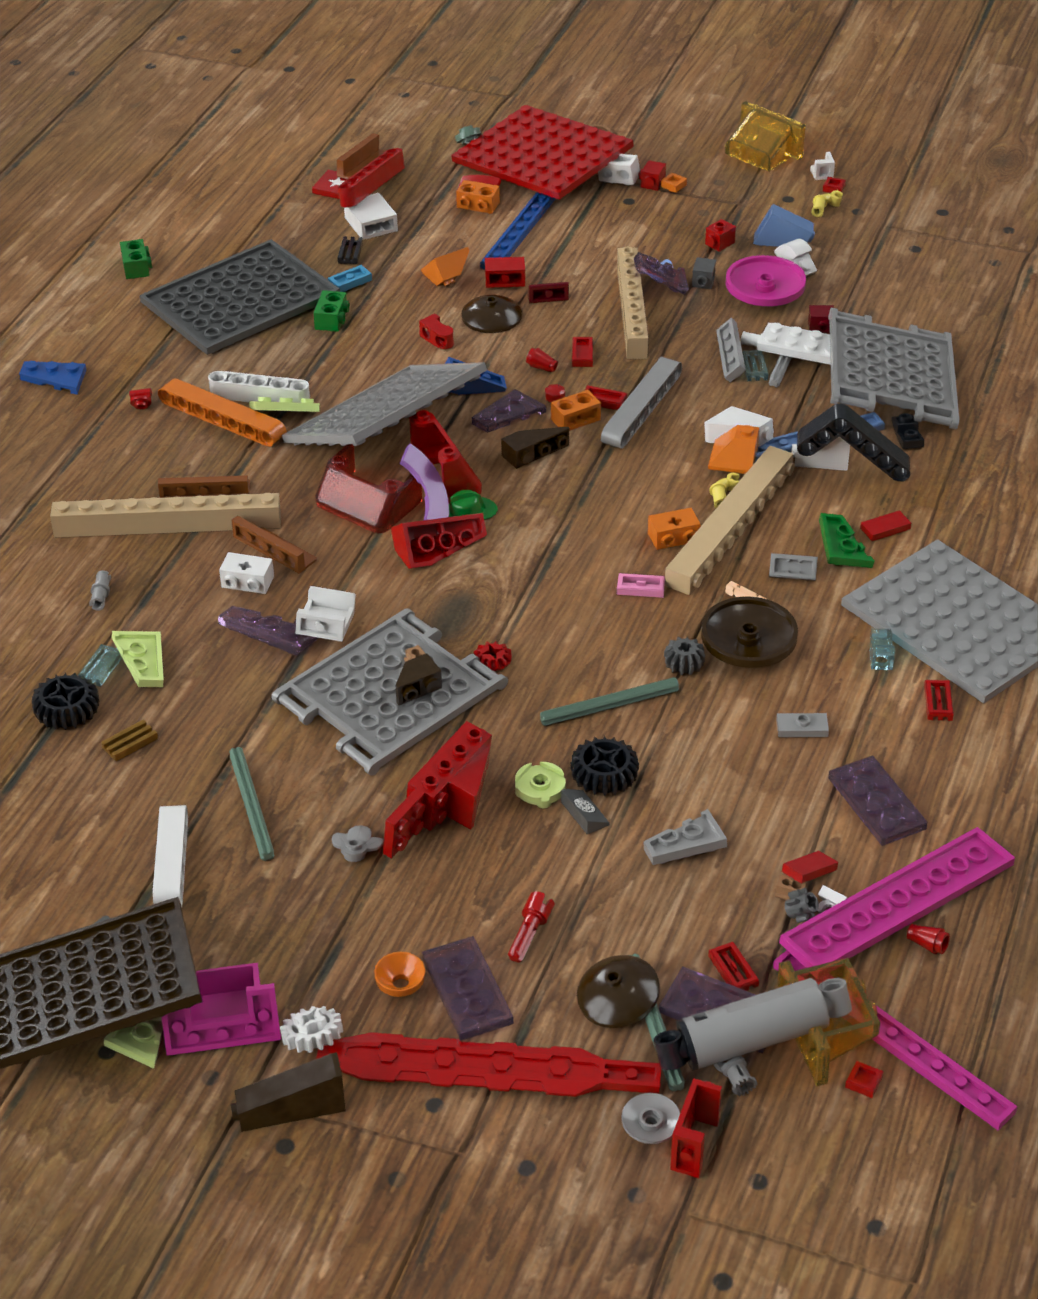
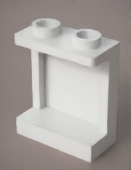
(326, 614)

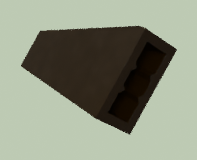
(292, 1095)

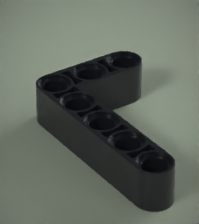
(857, 432)

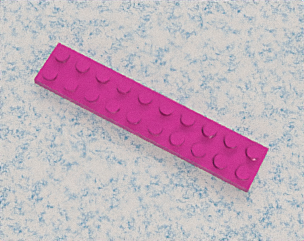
(897, 900)

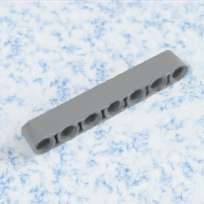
(641, 402)

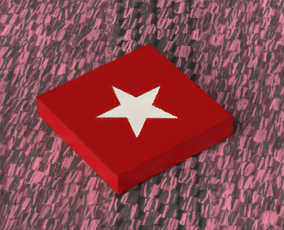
(328, 185)

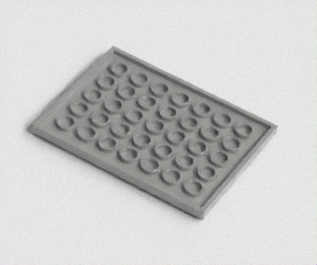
(384, 404)
(953, 619)

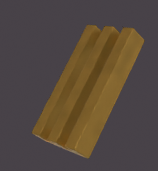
(128, 738)

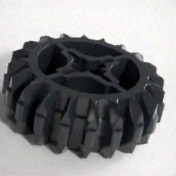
(65, 701)
(598, 762)

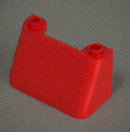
(438, 447)

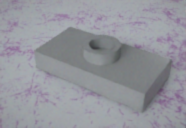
(793, 566)
(802, 725)

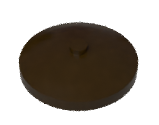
(749, 632)

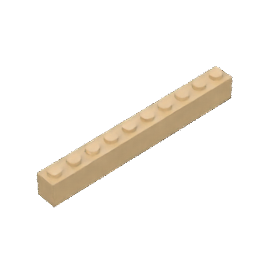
(163, 514)
(729, 520)

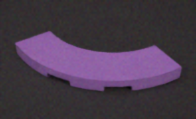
(426, 474)

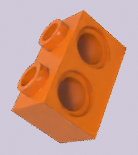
(478, 196)
(576, 410)

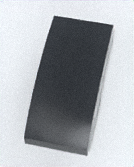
(907, 431)

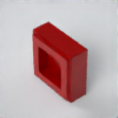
(832, 184)
(864, 1079)

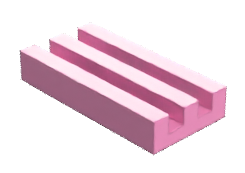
(641, 585)

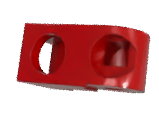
(436, 333)

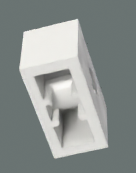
(246, 573)

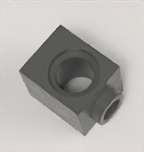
(704, 273)

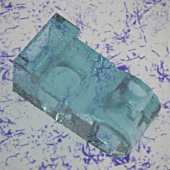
(881, 646)

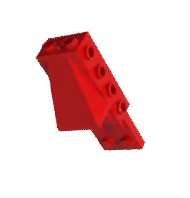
(443, 787)

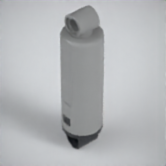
(752, 1023)

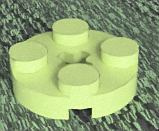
(536, 794)

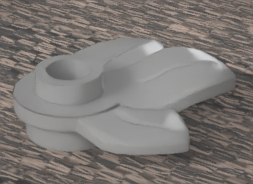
(356, 843)

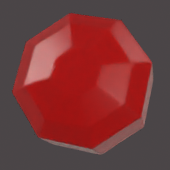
(554, 392)

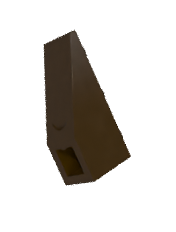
(533, 444)

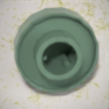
(467, 134)

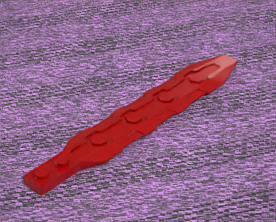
(493, 1066)

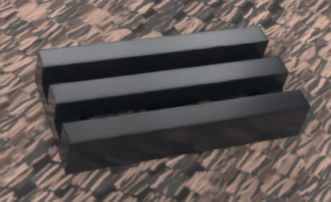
(352, 242)

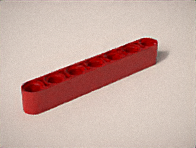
(371, 177)

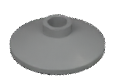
(650, 1109)

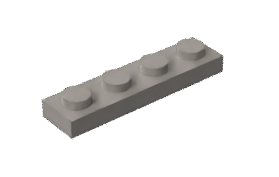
(730, 350)

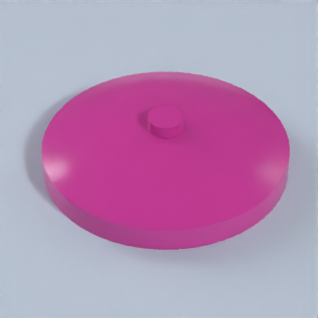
(765, 280)

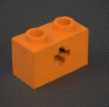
(672, 528)

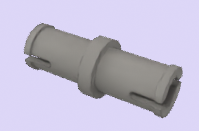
(100, 590)

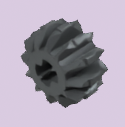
(684, 656)

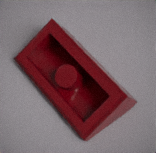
(548, 292)

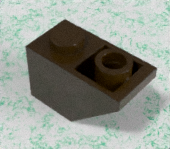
(418, 679)

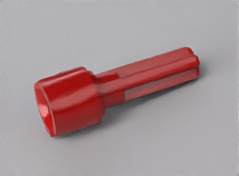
(534, 914)

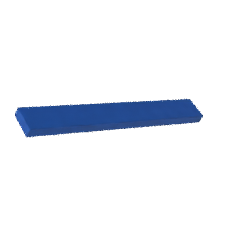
(520, 227)

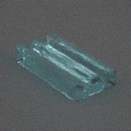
(755, 374)
(105, 665)

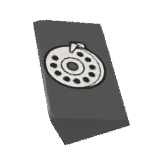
(583, 810)

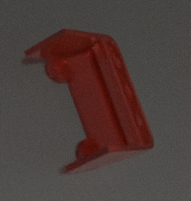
(361, 501)

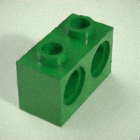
(135, 258)
(331, 310)

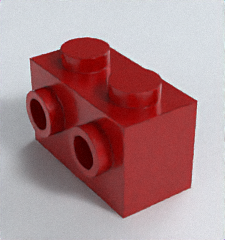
(505, 272)

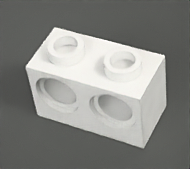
(622, 170)

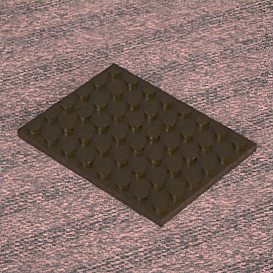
(95, 981)

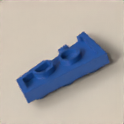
(53, 373)

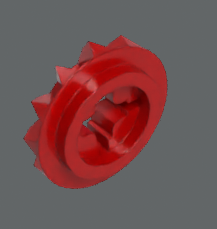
(502, 653)

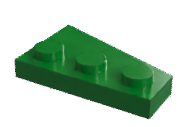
(840, 543)

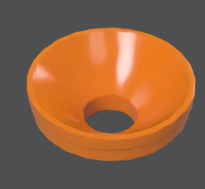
(399, 966)

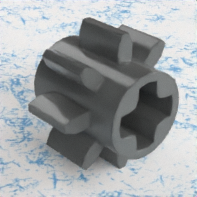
(801, 905)

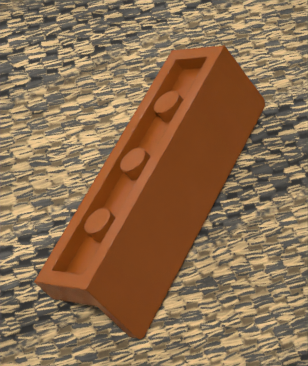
(358, 156)
(203, 486)
(272, 545)

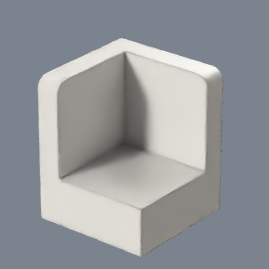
(823, 168)

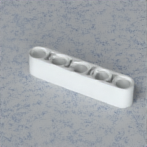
(249, 387)
(170, 853)

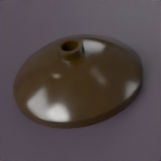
(491, 314)
(618, 1001)

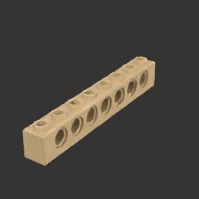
(632, 304)

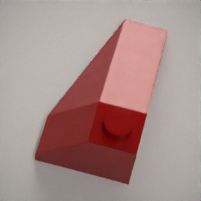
(432, 540)

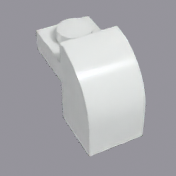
(797, 252)

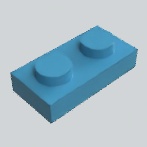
(351, 278)

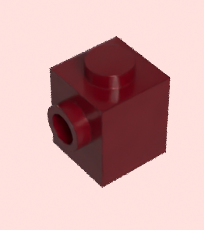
(818, 318)

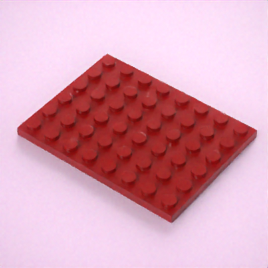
(542, 151)

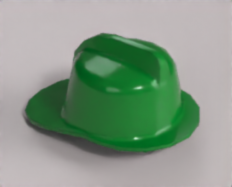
(469, 502)

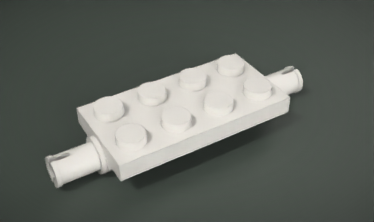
(791, 342)

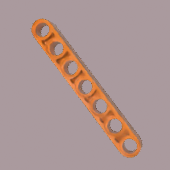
(222, 412)

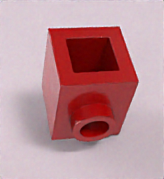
(652, 175)
(720, 235)

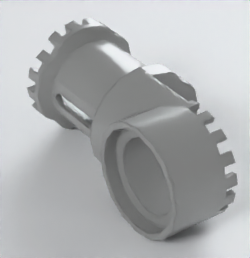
(737, 1073)

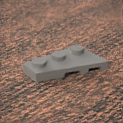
(688, 840)

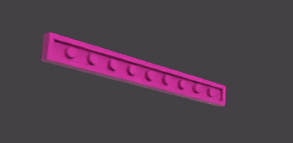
(935, 1066)

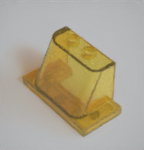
(765, 138)
(843, 1032)

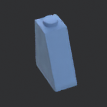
(782, 227)

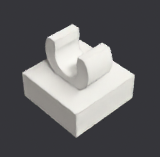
(829, 898)

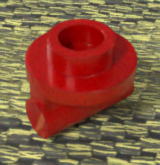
(141, 398)

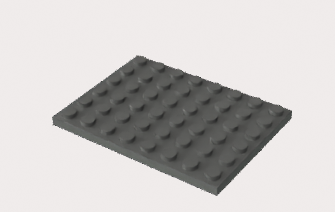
(238, 296)

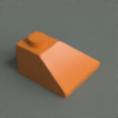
(446, 267)
(735, 450)

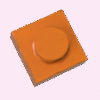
(673, 182)

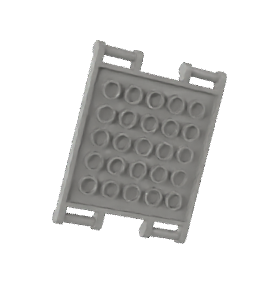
(892, 368)
(358, 690)

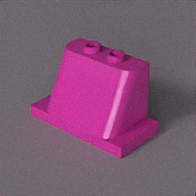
(232, 1013)

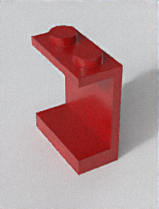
(687, 1144)

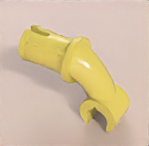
(821, 202)
(720, 488)

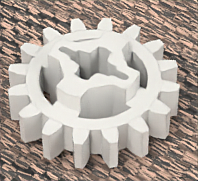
(311, 1029)

